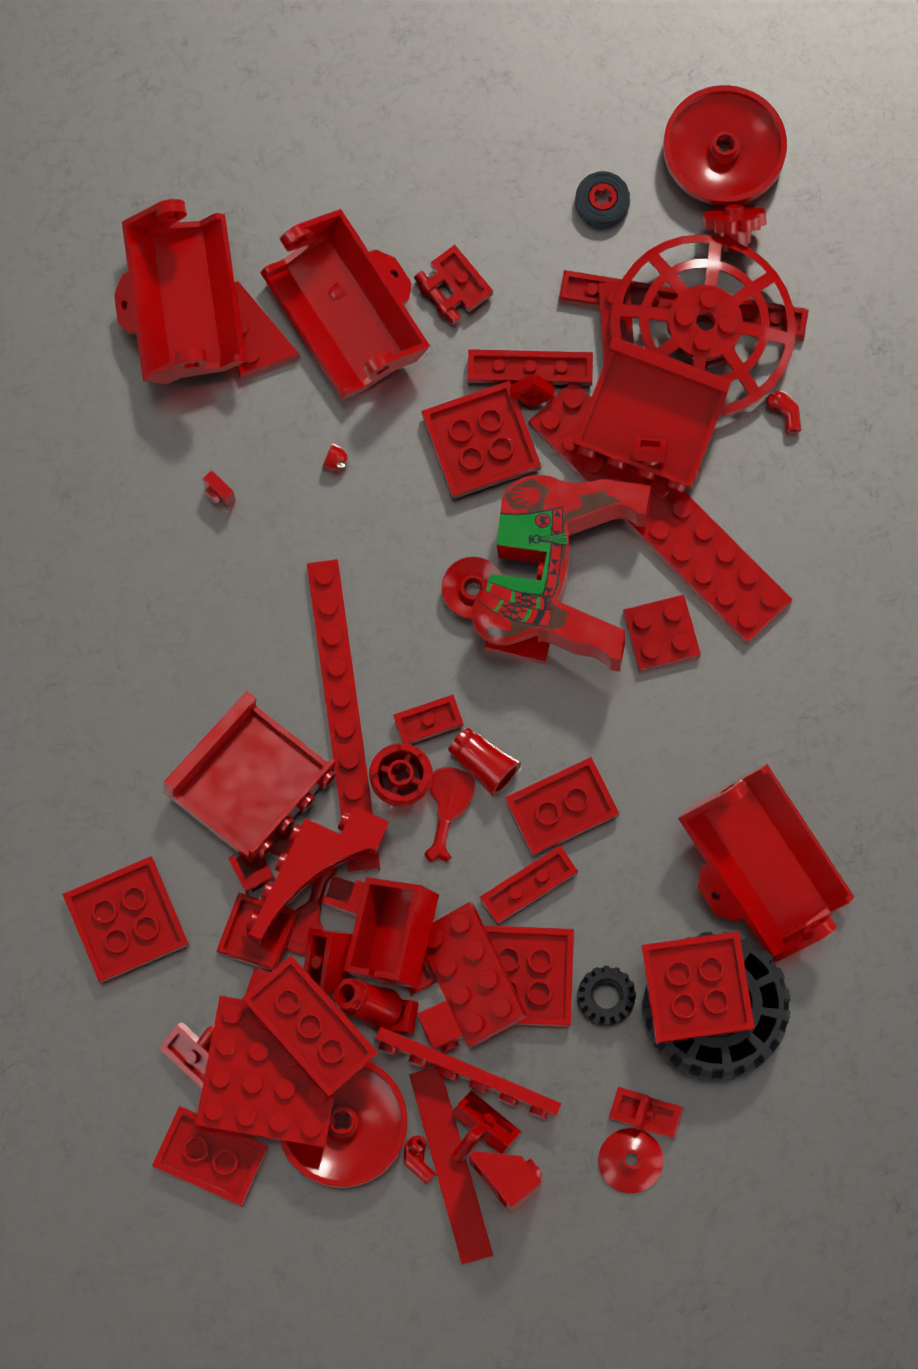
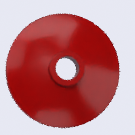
(462, 575)
(625, 1177)

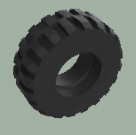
(740, 1051)

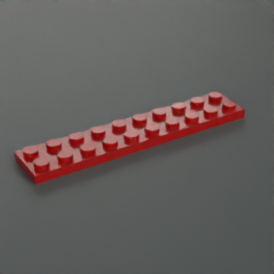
(675, 528)

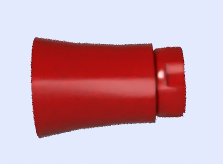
(484, 761)
(369, 1003)

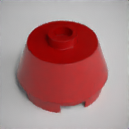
(400, 774)

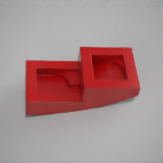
(646, 1113)

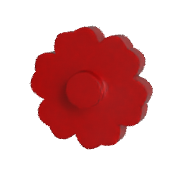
(735, 222)

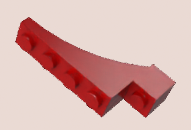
(312, 855)

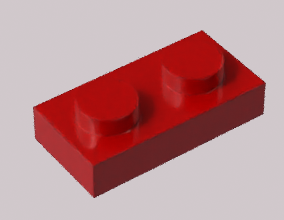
(428, 720)

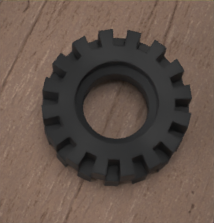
(601, 1015)

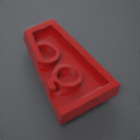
(262, 340)

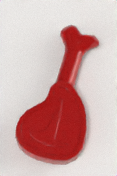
(453, 793)
(309, 915)

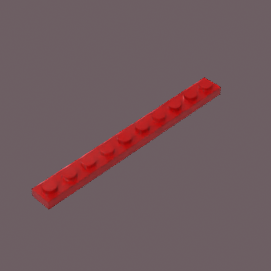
(340, 696)

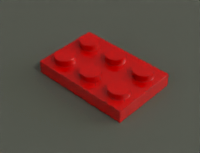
(562, 806)
(210, 1158)

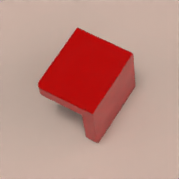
(251, 876)
(343, 896)

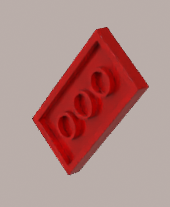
(472, 976)
(310, 1026)

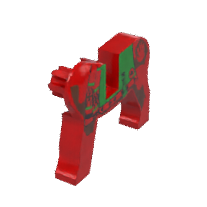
(536, 528)

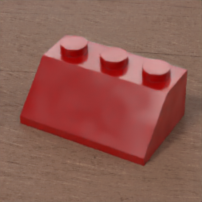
(507, 1177)

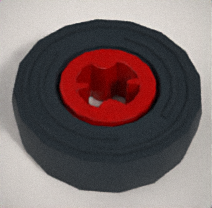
(600, 184)

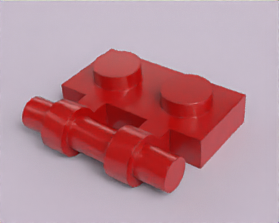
(461, 279)

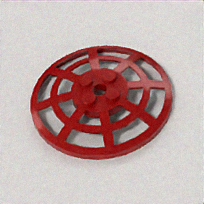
(714, 303)

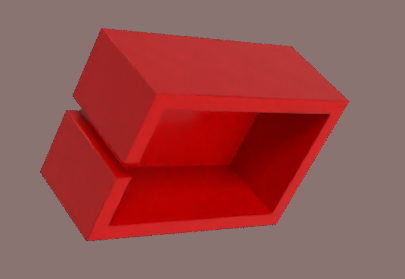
(391, 932)

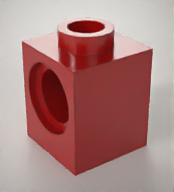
(440, 1027)

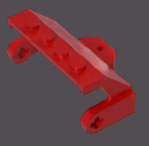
(179, 294)
(366, 330)
(765, 864)

